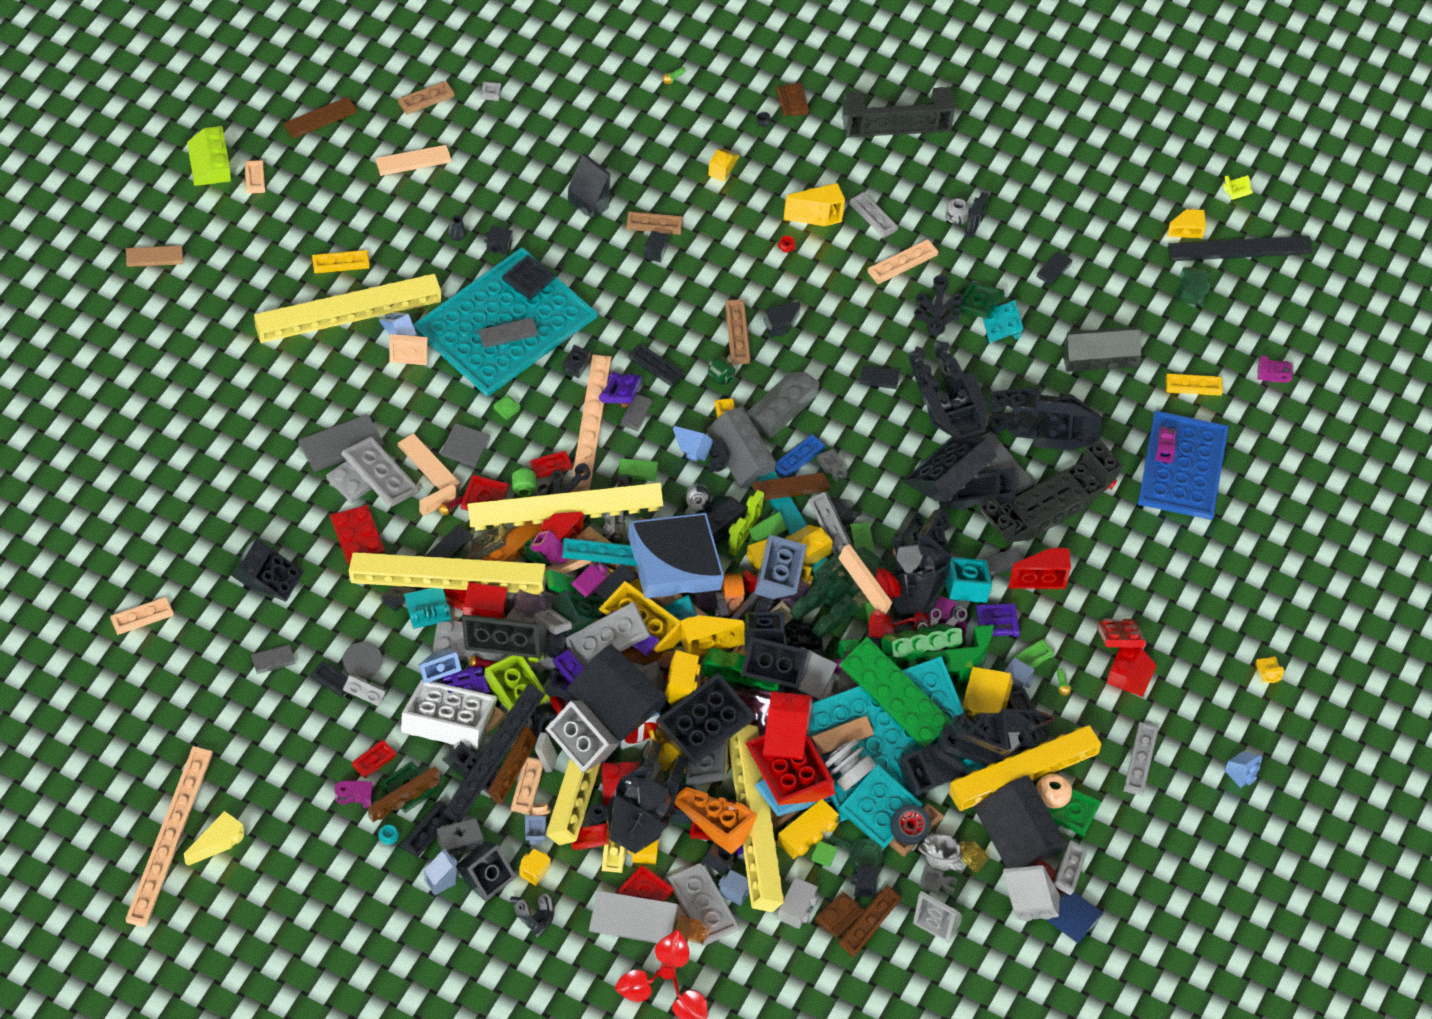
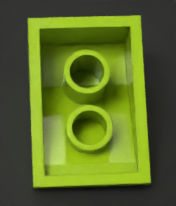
(510, 678)

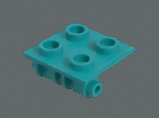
(1004, 322)
(427, 607)

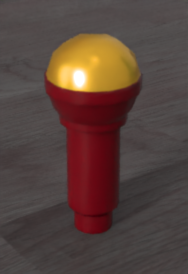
(447, 507)
(476, 661)

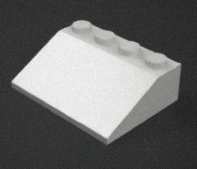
(448, 716)

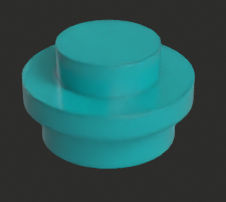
(388, 834)

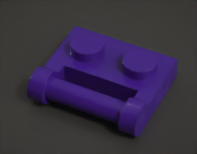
(625, 391)
(999, 615)

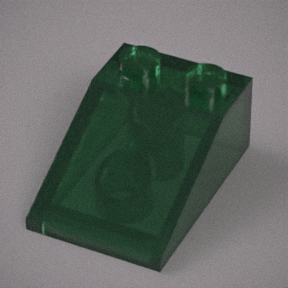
(578, 609)

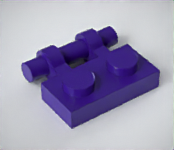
(473, 683)

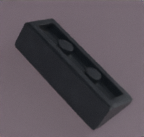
(425, 830)

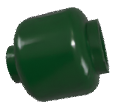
(721, 370)

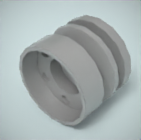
(849, 764)

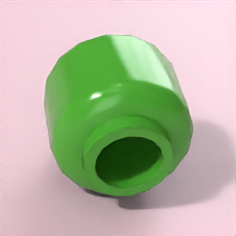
(524, 482)

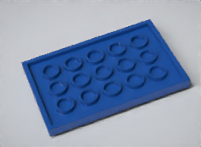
(1193, 477)

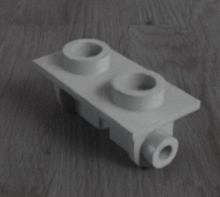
(611, 528)
(360, 688)

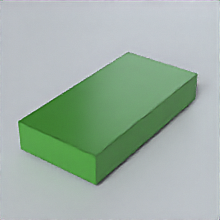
(638, 469)
(771, 525)
(1035, 654)

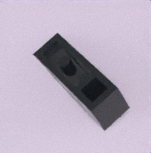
(462, 759)

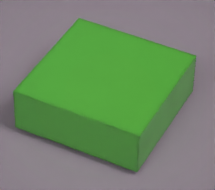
(824, 854)

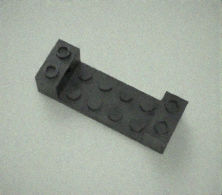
(898, 120)

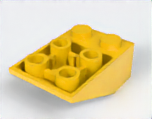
(816, 206)
(681, 677)

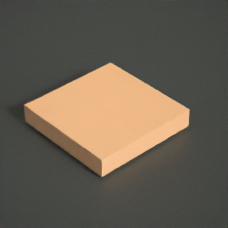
(408, 349)

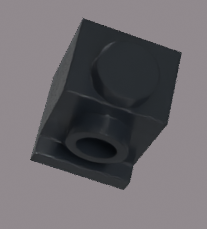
(576, 361)
(718, 858)

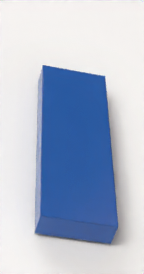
(799, 456)

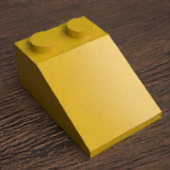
(709, 632)

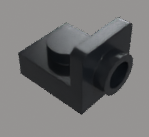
(718, 457)

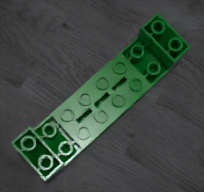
(957, 661)

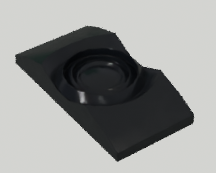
(987, 485)

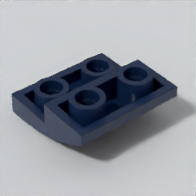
(1075, 917)

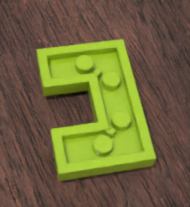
(739, 531)

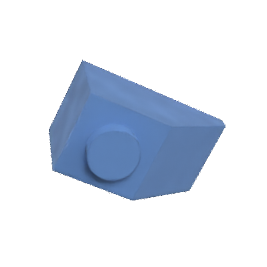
(398, 324)
(693, 443)
(439, 665)

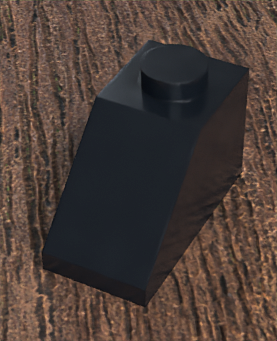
(781, 318)
(846, 510)

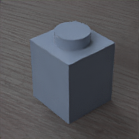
(1021, 674)
(734, 887)

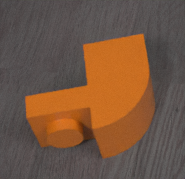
(733, 591)

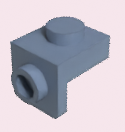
(535, 829)

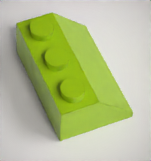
(209, 157)

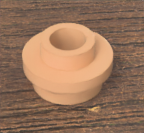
(540, 809)

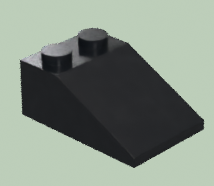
(590, 187)

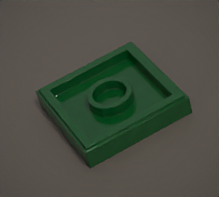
(980, 300)
(400, 778)

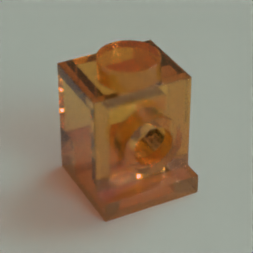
(692, 929)

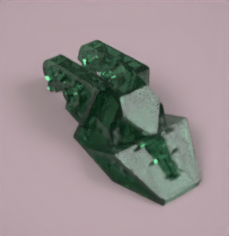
(838, 589)

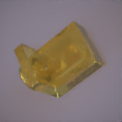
(973, 855)

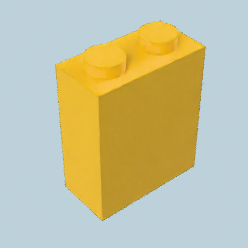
(986, 692)

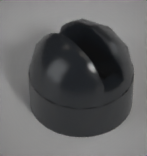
(760, 117)

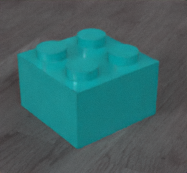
(968, 580)

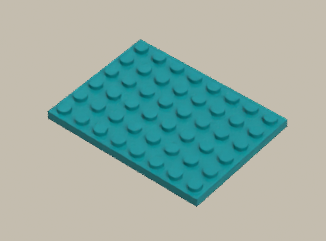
(491, 302)
(889, 739)

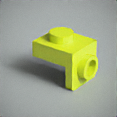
(1238, 187)

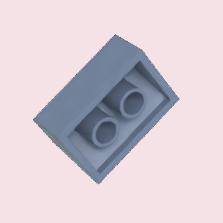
(780, 568)

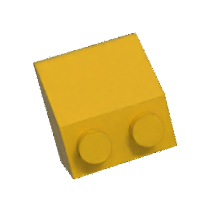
(817, 541)

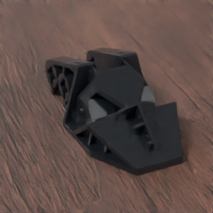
(967, 410)
(1046, 419)
(921, 560)
(994, 734)
(641, 806)

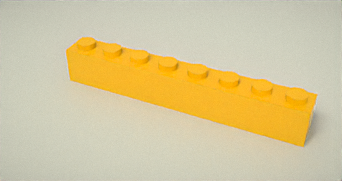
(1035, 762)

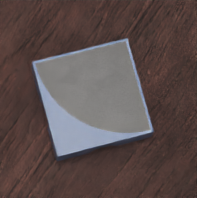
(675, 555)

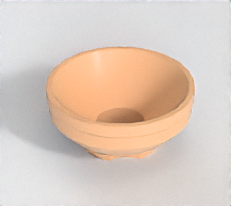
(1052, 797)

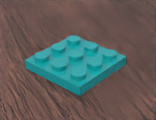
(875, 803)

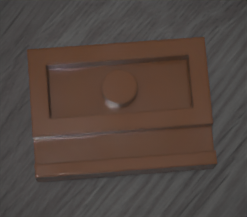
(792, 100)
(839, 915)

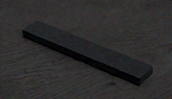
(446, 548)

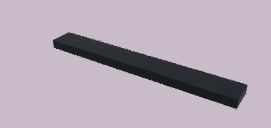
(1239, 248)
(493, 753)

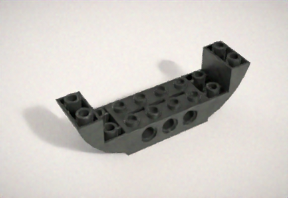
(1056, 497)

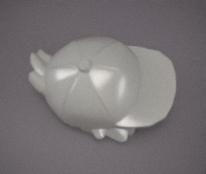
(942, 851)

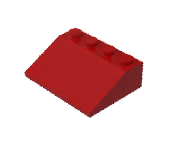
(792, 779)

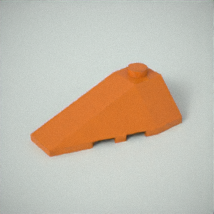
(515, 541)
(722, 821)

